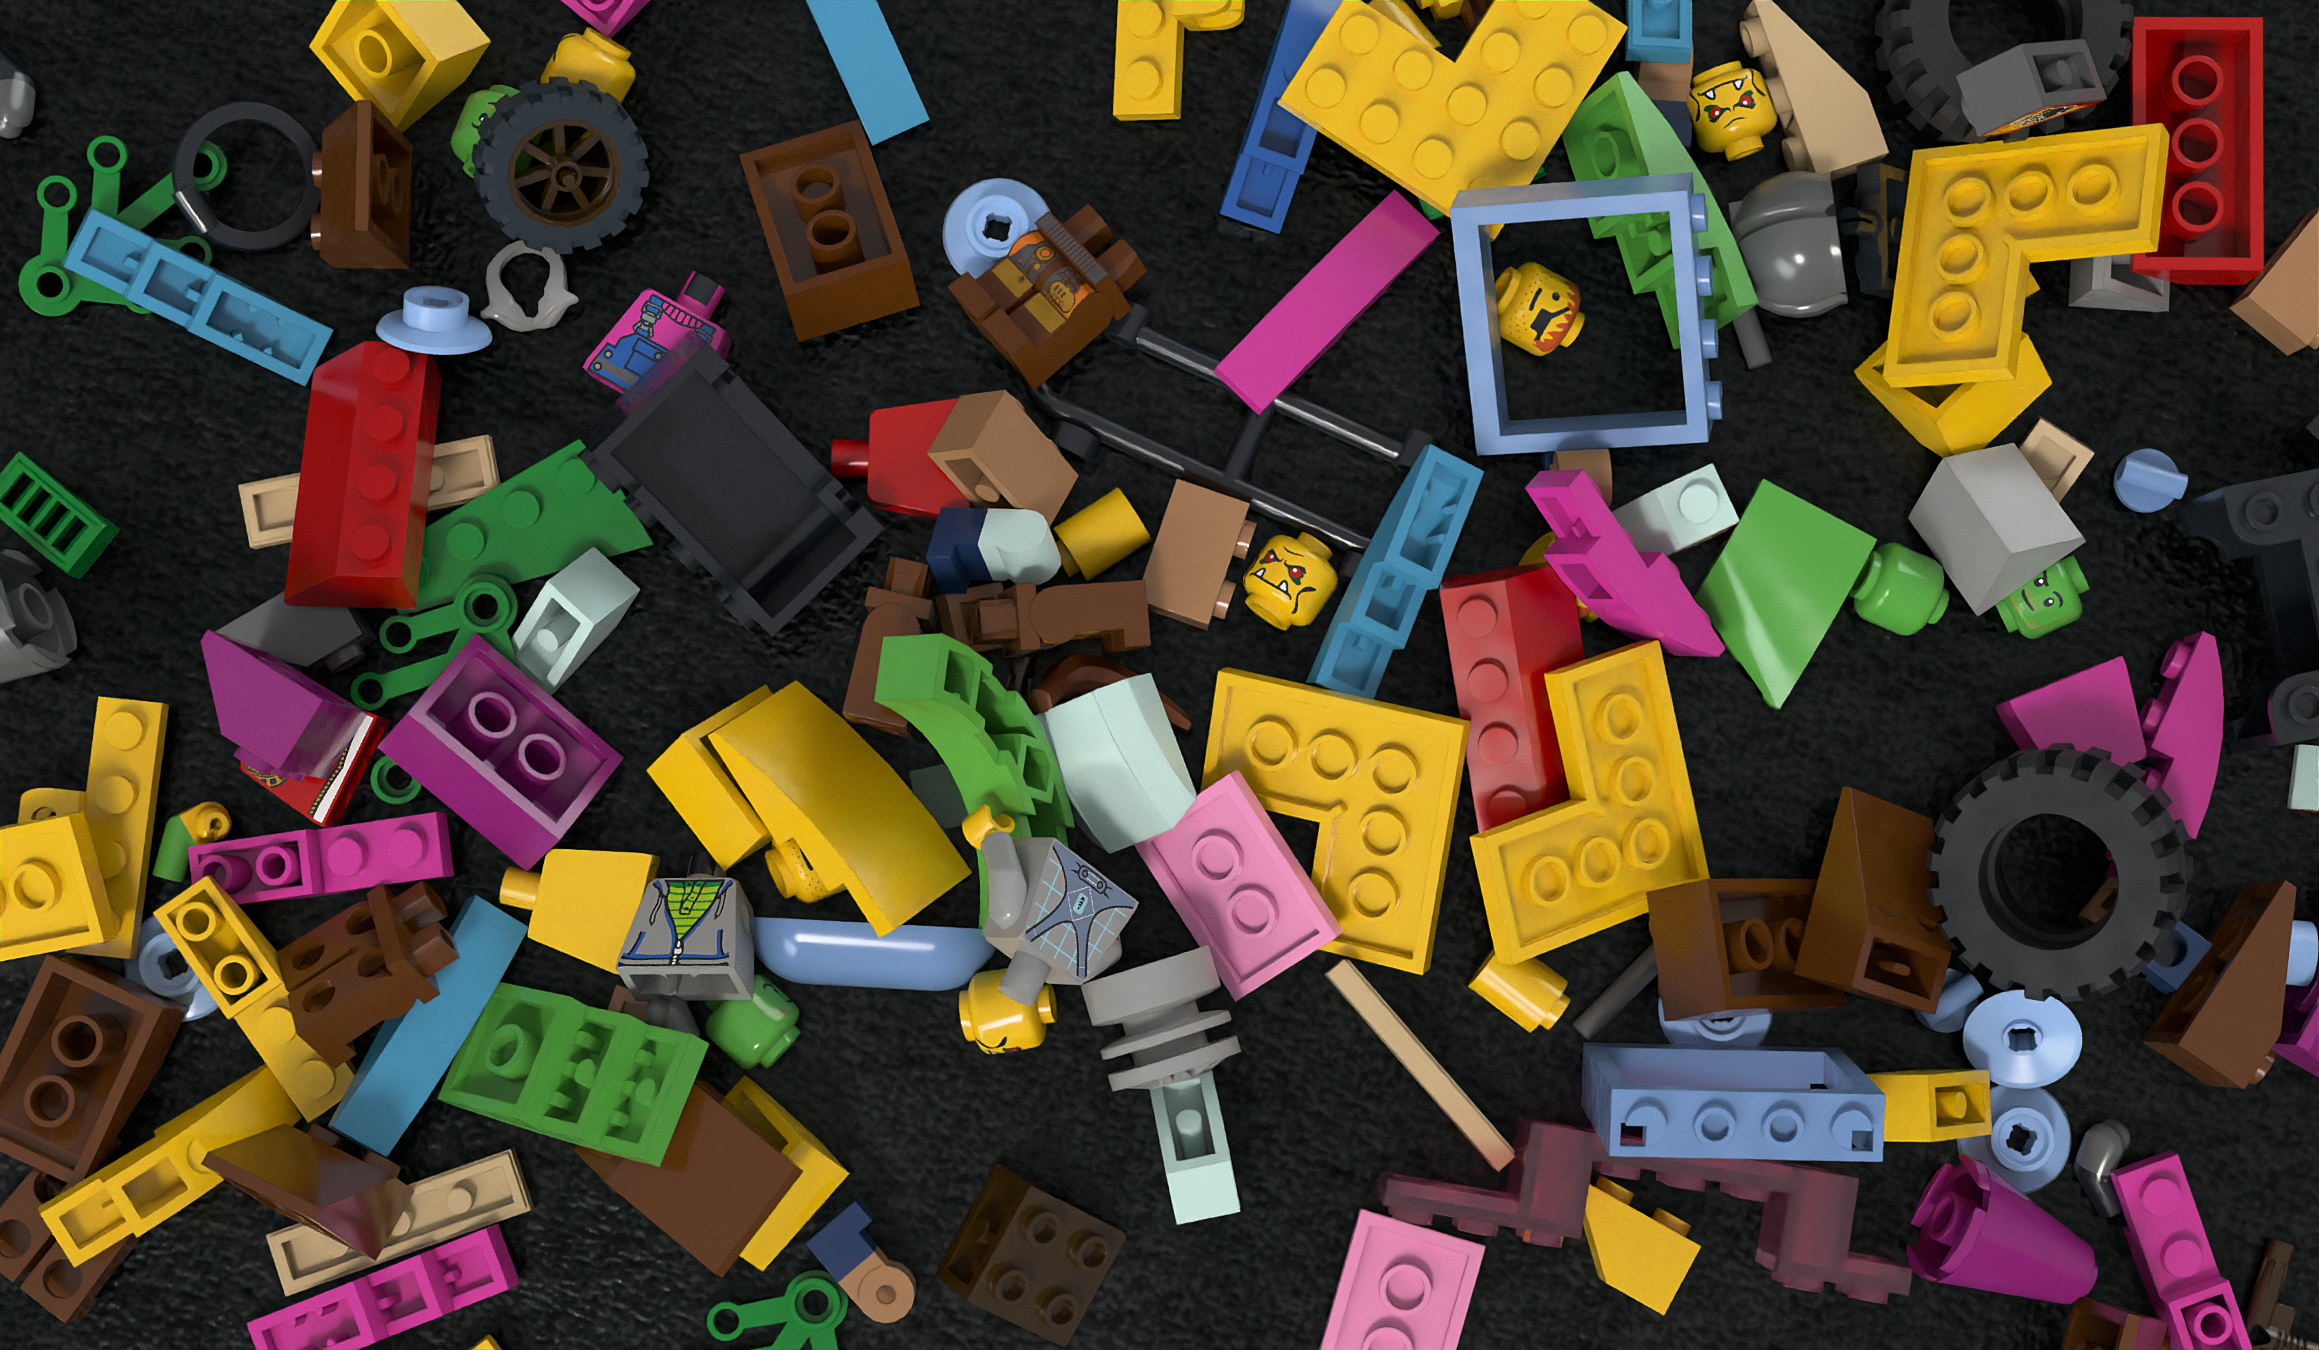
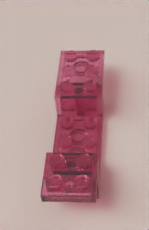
(1801, 1228)

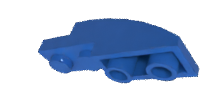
(1275, 139)

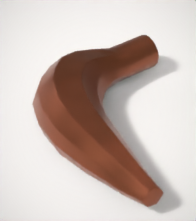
(1084, 673)

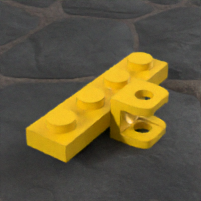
(1152, 51)
(117, 810)

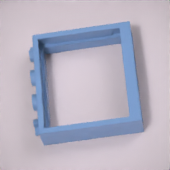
(1688, 215)
(1732, 1102)

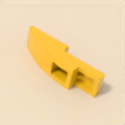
(248, 984)
(166, 1170)

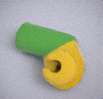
(191, 827)

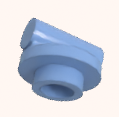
(2148, 481)
(1955, 1004)

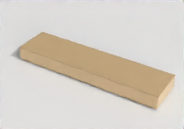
(458, 475)
(1420, 1064)
(436, 1212)

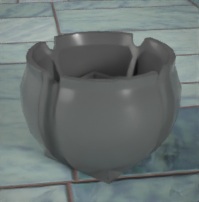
(1791, 244)

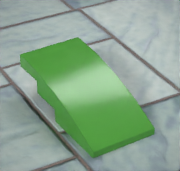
(1625, 135)
(575, 1072)

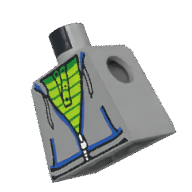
(691, 938)

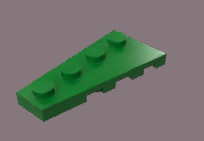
(527, 528)

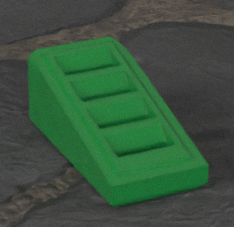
(85, 546)

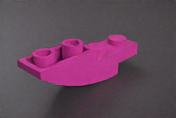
(1624, 587)
(2185, 731)
(327, 859)
(2177, 1257)

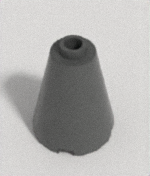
(33, 622)

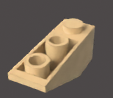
(1819, 104)

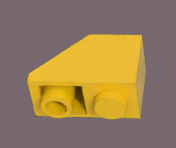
(1636, 1252)

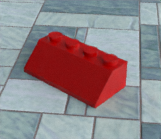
(2208, 93)
(365, 480)
(1501, 640)

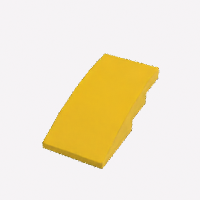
(840, 804)

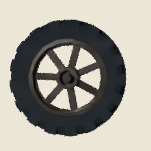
(592, 214)

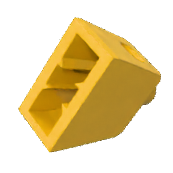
(582, 900)

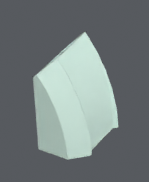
(1119, 763)

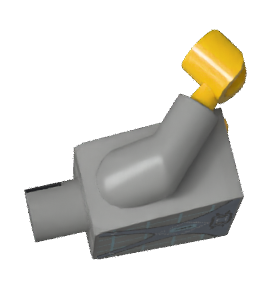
(1045, 908)

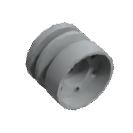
(1161, 1020)

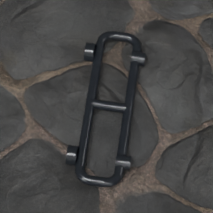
(1081, 431)

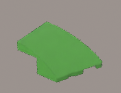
(1780, 585)

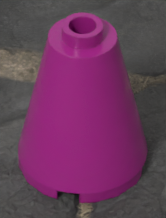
(1996, 1238)

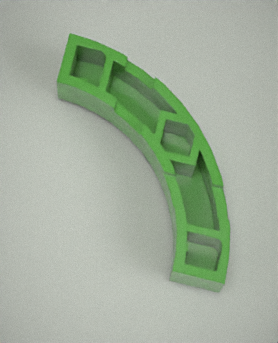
(980, 734)

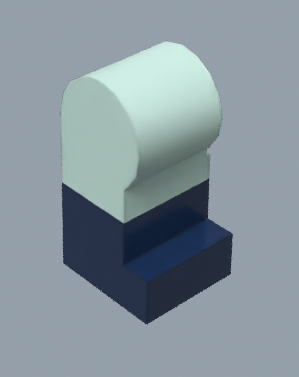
(991, 547)

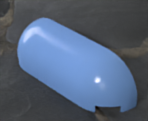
(856, 956)

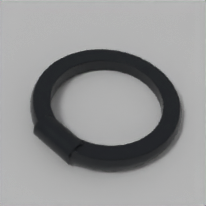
(196, 208)

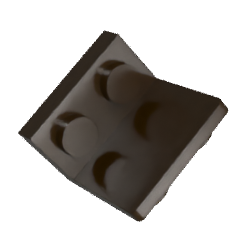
(1030, 1256)

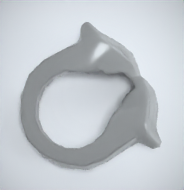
(550, 307)

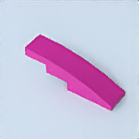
(1326, 302)
(393, 1297)

